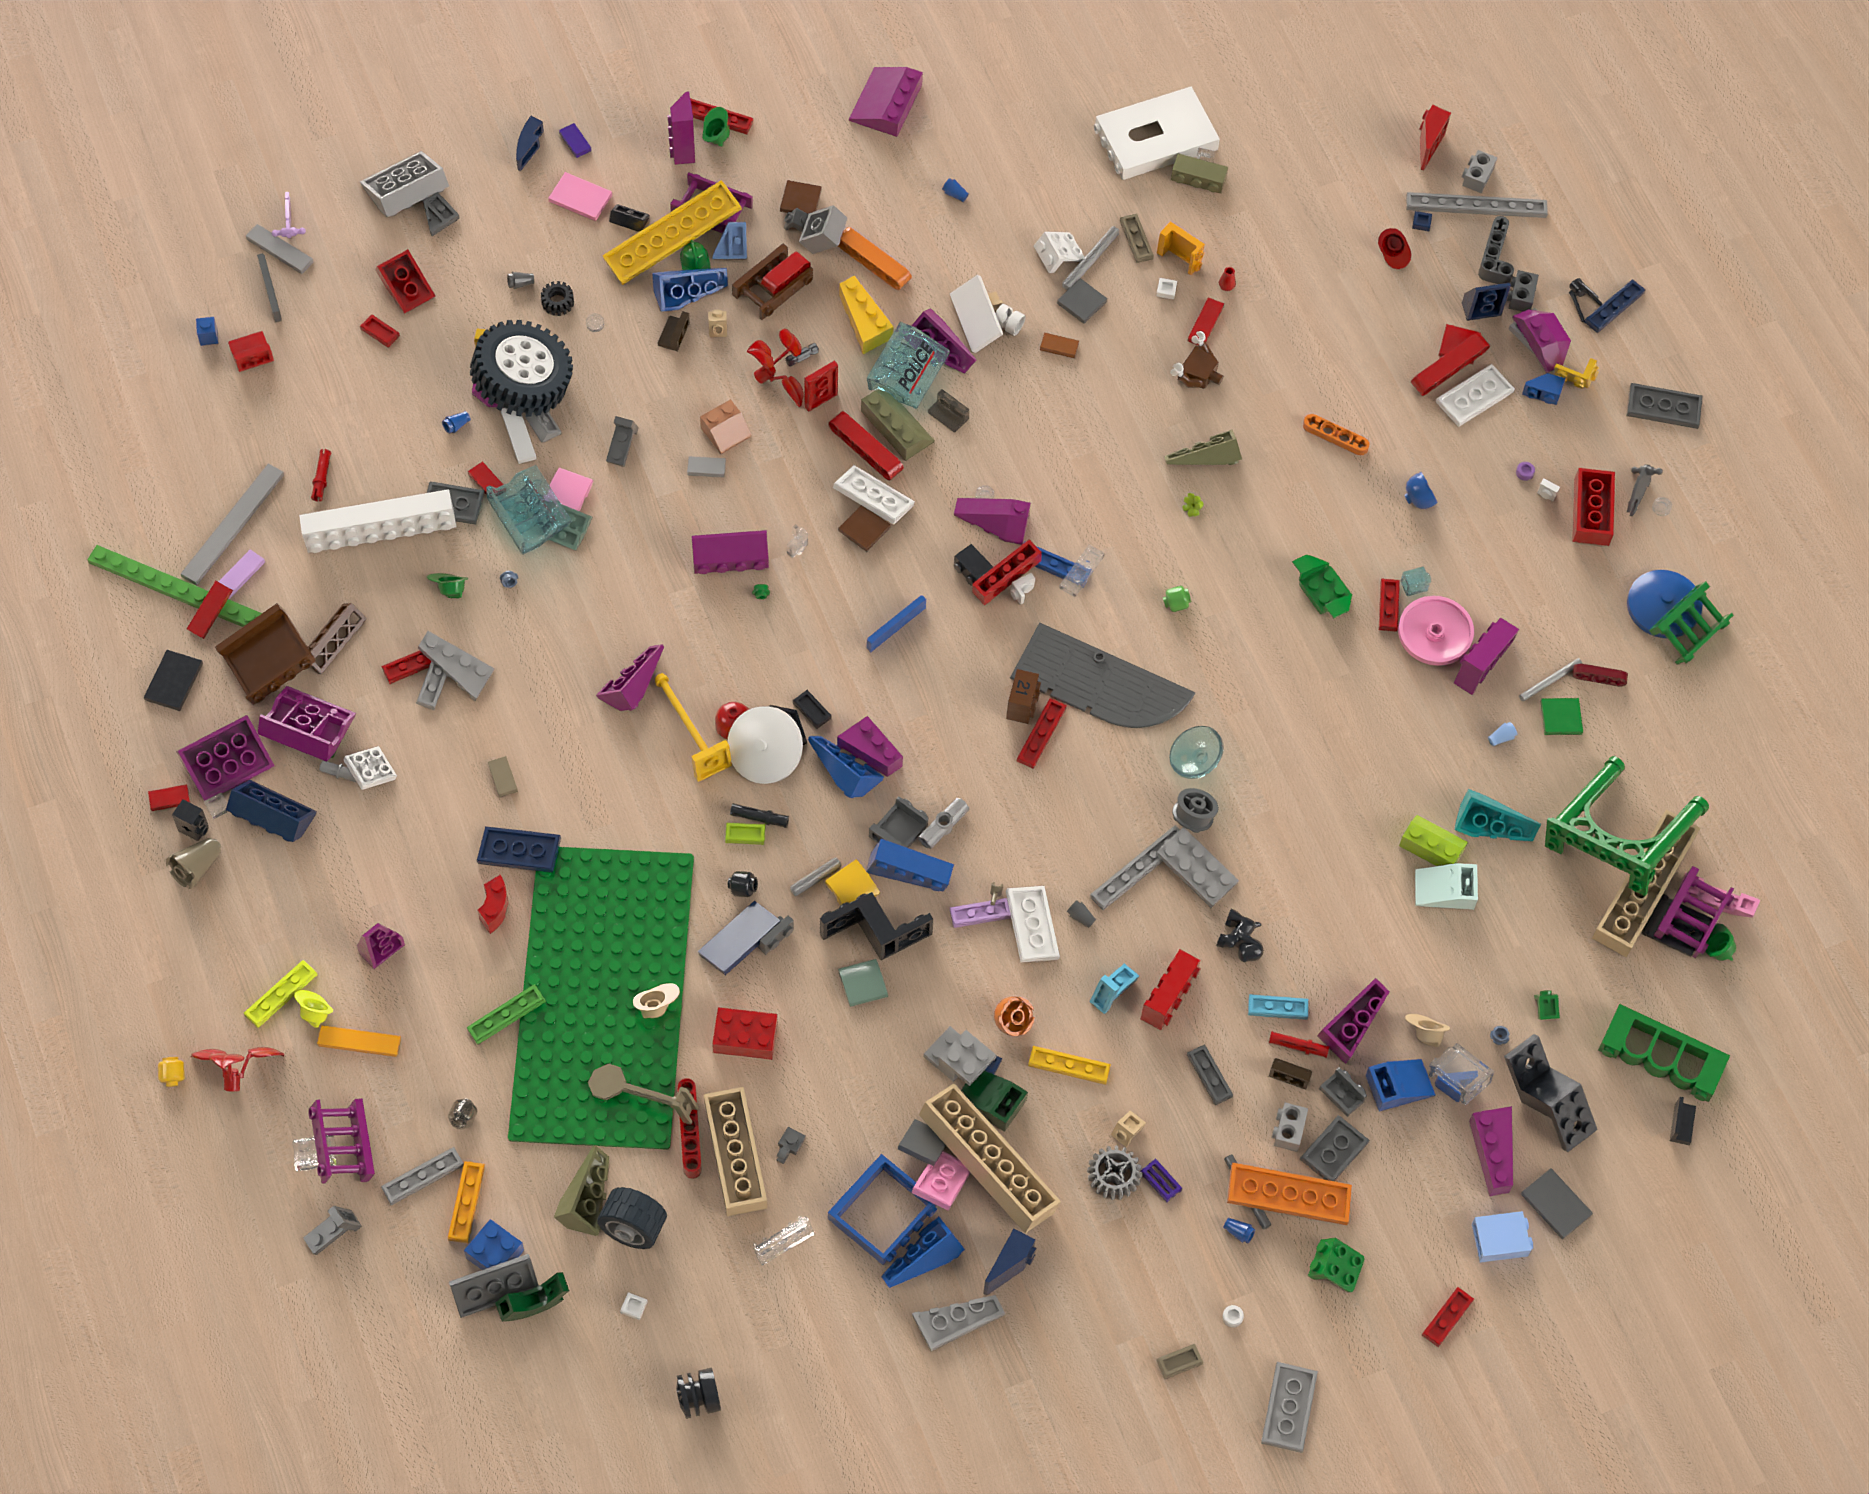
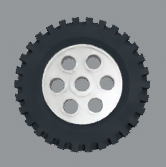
(521, 368)

